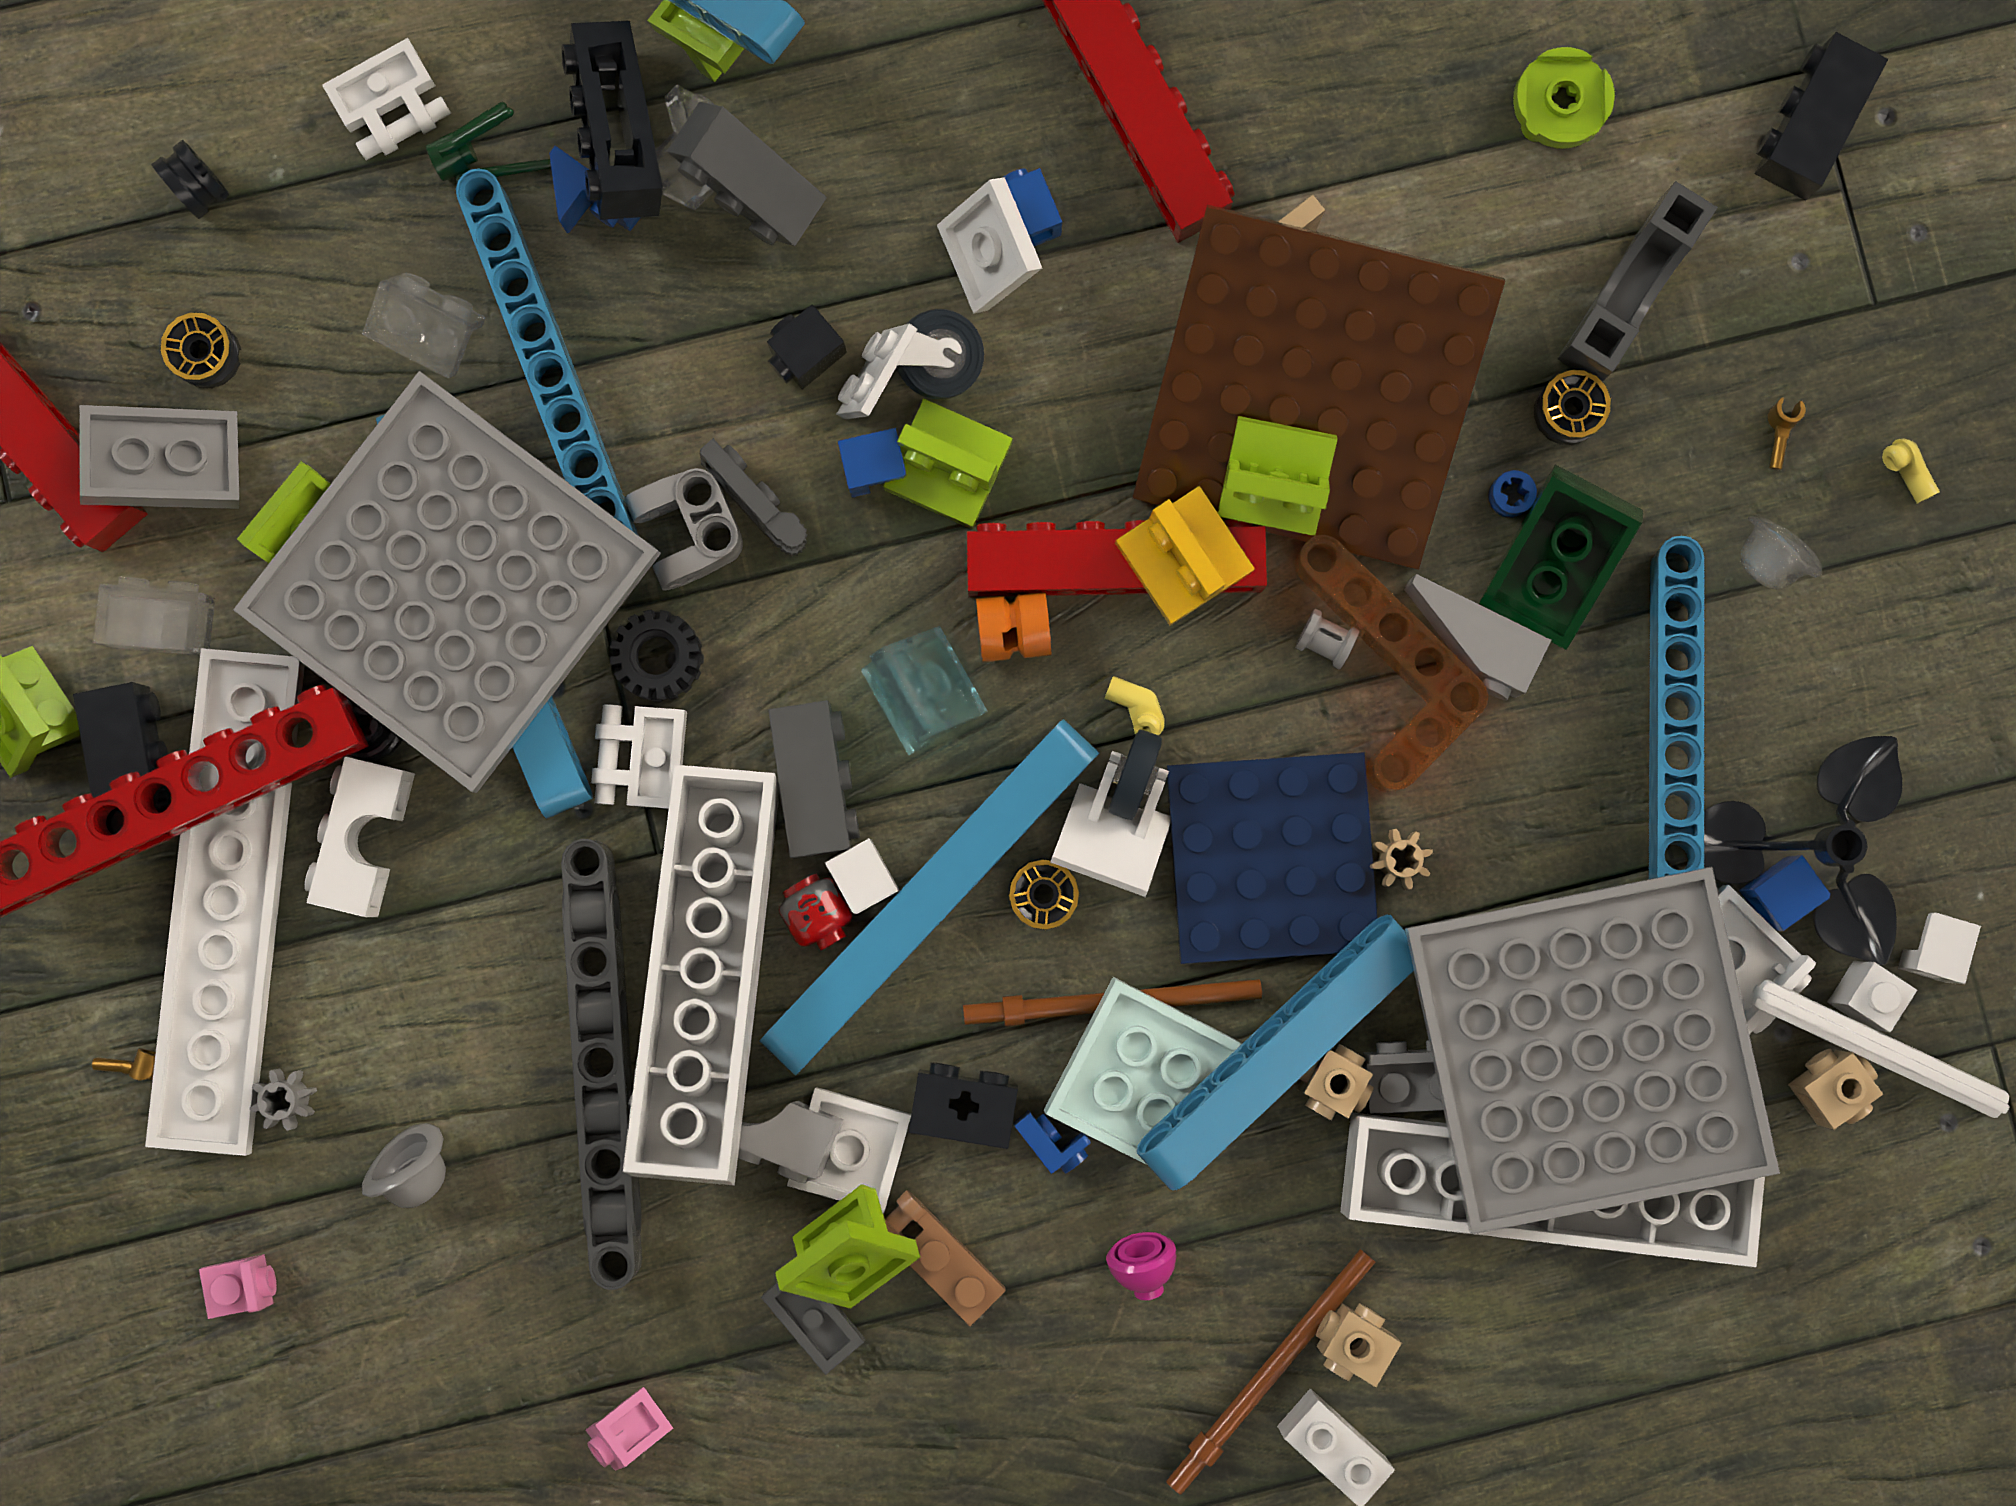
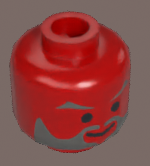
(815, 912)

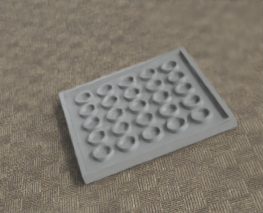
(447, 582)
(1591, 1051)

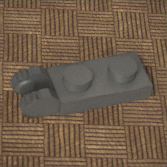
(755, 500)

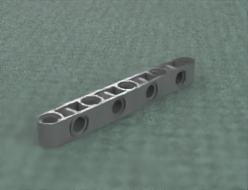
(601, 1101)

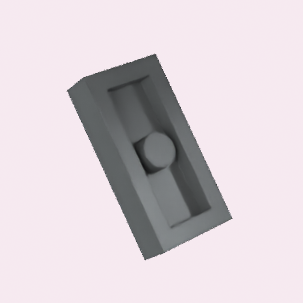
(816, 1325)

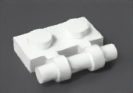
(381, 86)
(655, 749)

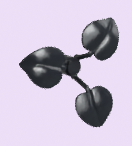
(1867, 784)

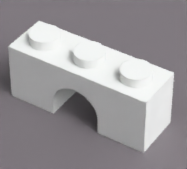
(341, 875)

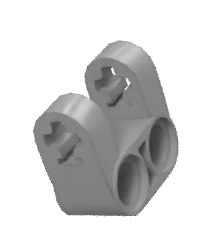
(672, 494)

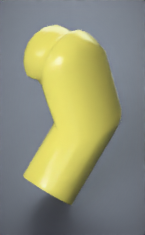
(1907, 459)
(1141, 704)

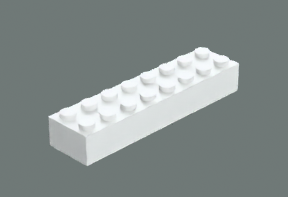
(703, 976)
(1408, 1177)

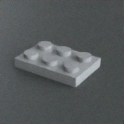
(158, 457)

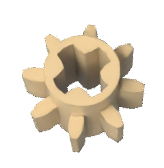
(1413, 855)

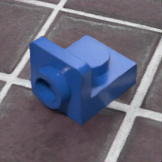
(1042, 1137)

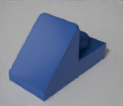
(571, 192)

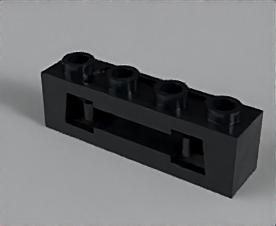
(593, 57)

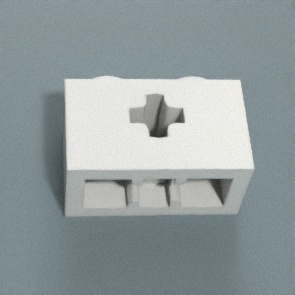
(1335, 1448)

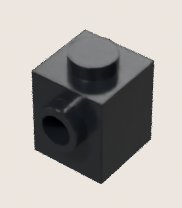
(804, 347)

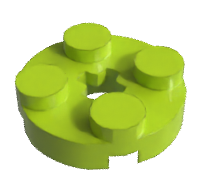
(1583, 79)

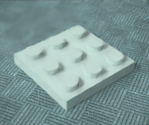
(1134, 1067)

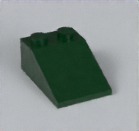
(1562, 556)

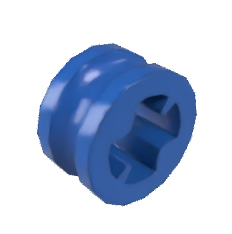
(1525, 487)

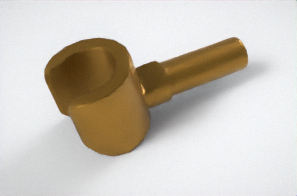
(1782, 426)
(140, 1069)

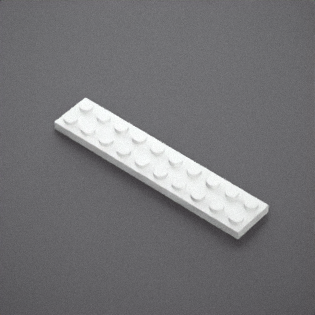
(222, 927)

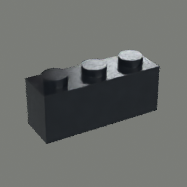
(1819, 115)
(120, 739)

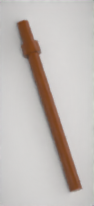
(1015, 1010)
(1207, 1446)

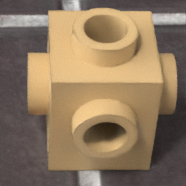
(1837, 1088)
(1353, 1095)
(1370, 1354)

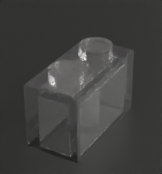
(154, 618)

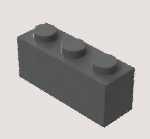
(745, 175)
(813, 779)

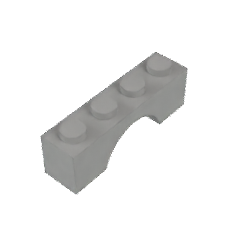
(793, 1139)

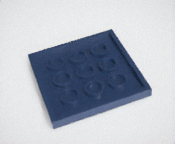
(1270, 856)

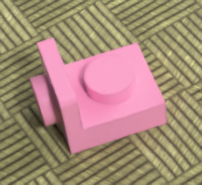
(238, 1286)
(627, 1431)

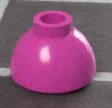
(1143, 1263)

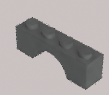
(1636, 281)

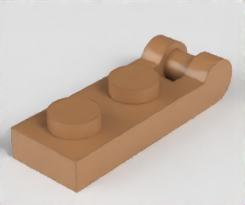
(946, 1262)

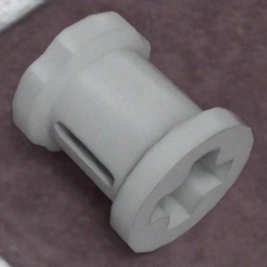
(1327, 639)

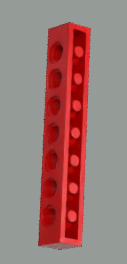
(334, 737)

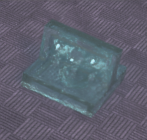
(922, 688)

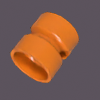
(1014, 627)

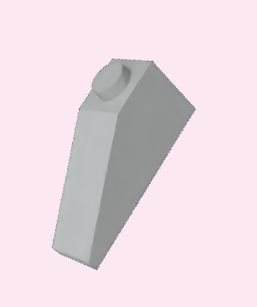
(1490, 645)

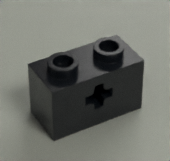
(983, 1126)

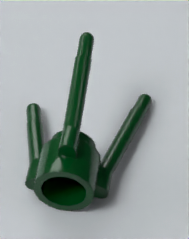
(455, 154)

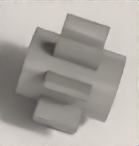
(270, 1104)

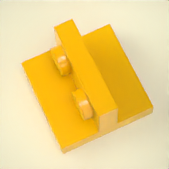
(1184, 555)

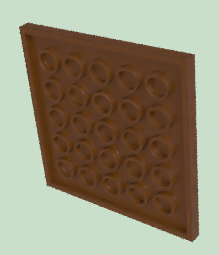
(1326, 343)

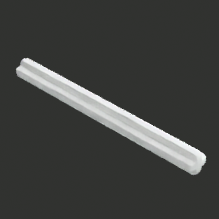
(1880, 1048)

